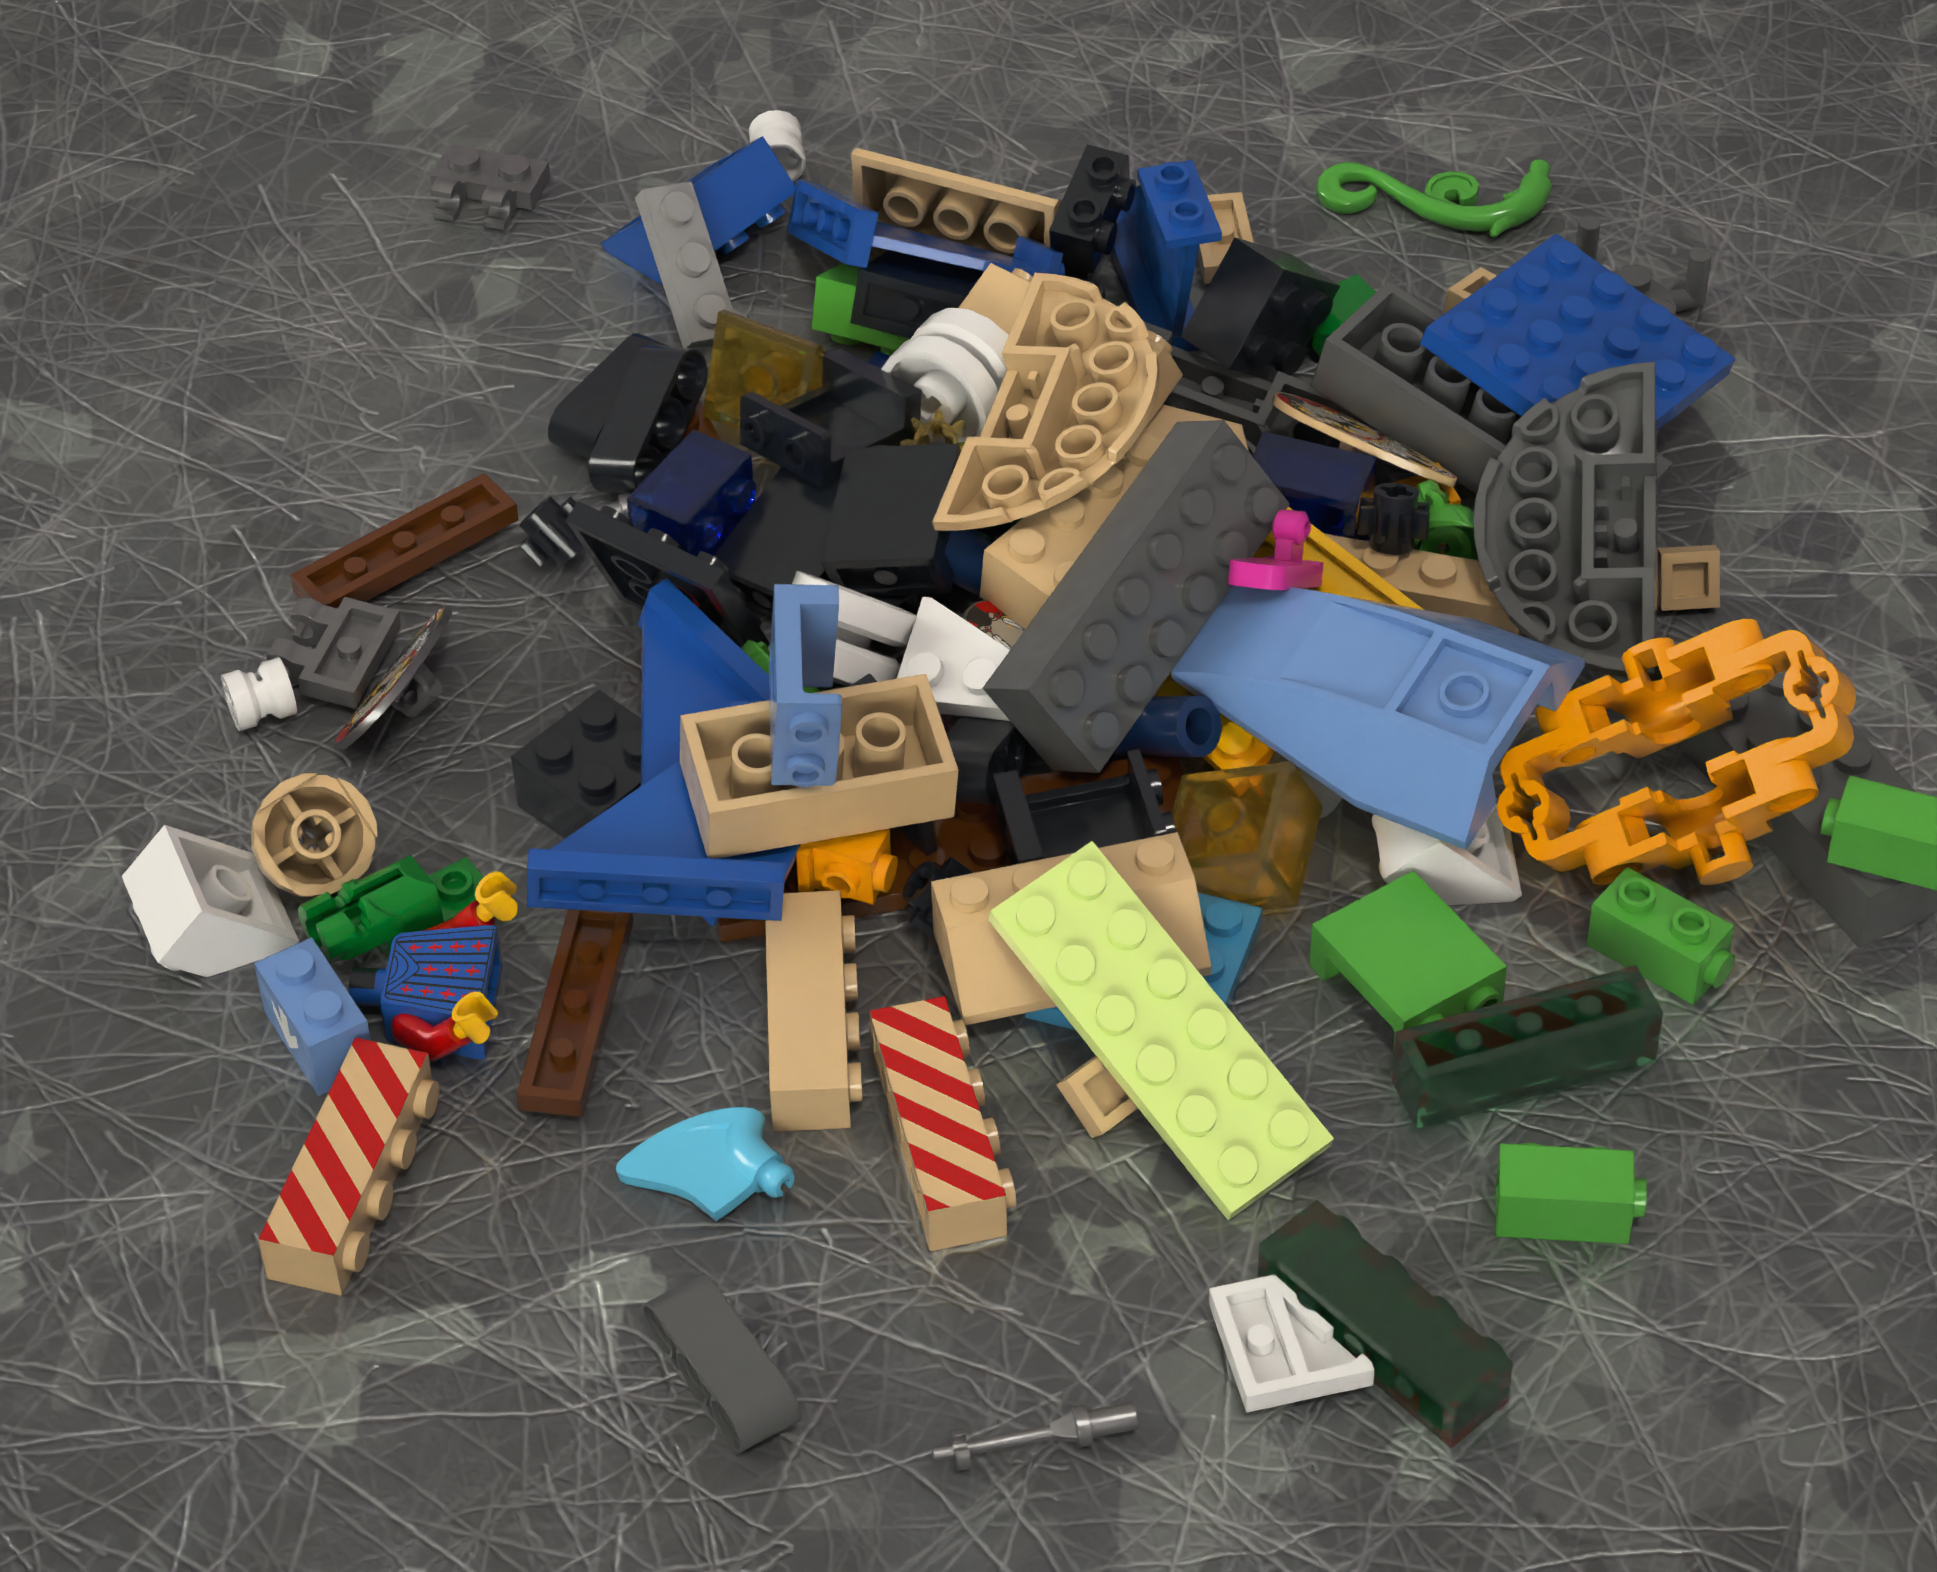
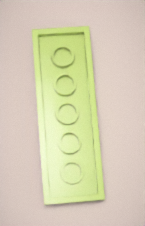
(1160, 1030)

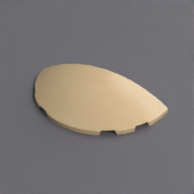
(1065, 411)

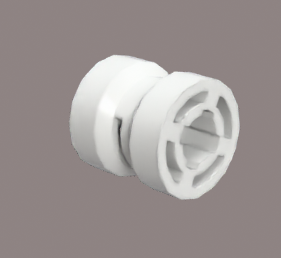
(784, 137)
(258, 694)

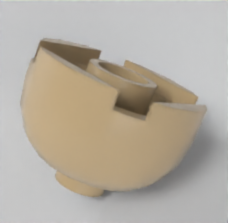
(336, 818)

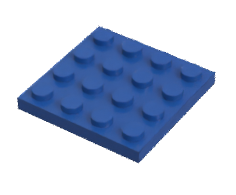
(1564, 319)

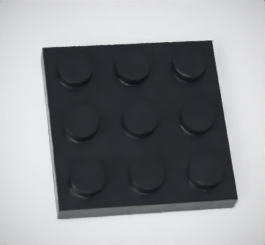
(638, 561)

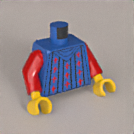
(444, 978)

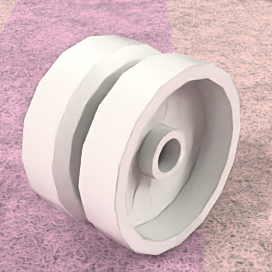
(956, 366)
(859, 622)

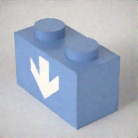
(310, 1010)

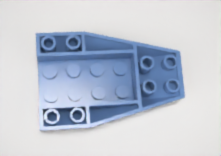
(1377, 697)

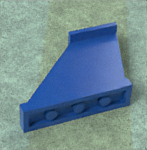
(851, 229)
(1161, 243)
(686, 671)
(653, 861)

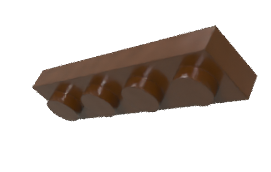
(408, 544)
(574, 1012)

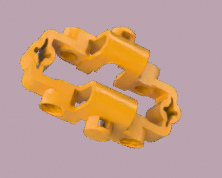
(1688, 700)

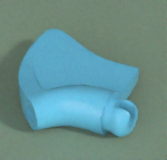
(709, 1161)

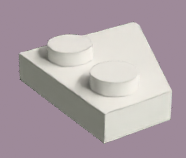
(955, 660)
(1280, 1347)

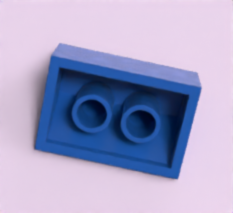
(731, 196)

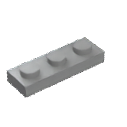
(684, 260)

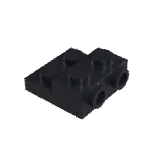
(1089, 210)

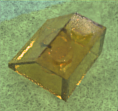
(758, 360)
(1248, 832)

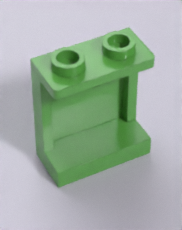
(1408, 955)

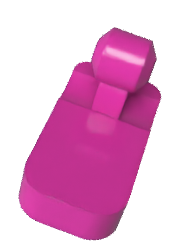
(1286, 566)

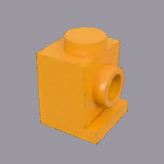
(853, 864)

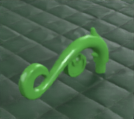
(1434, 204)

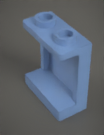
(803, 655)

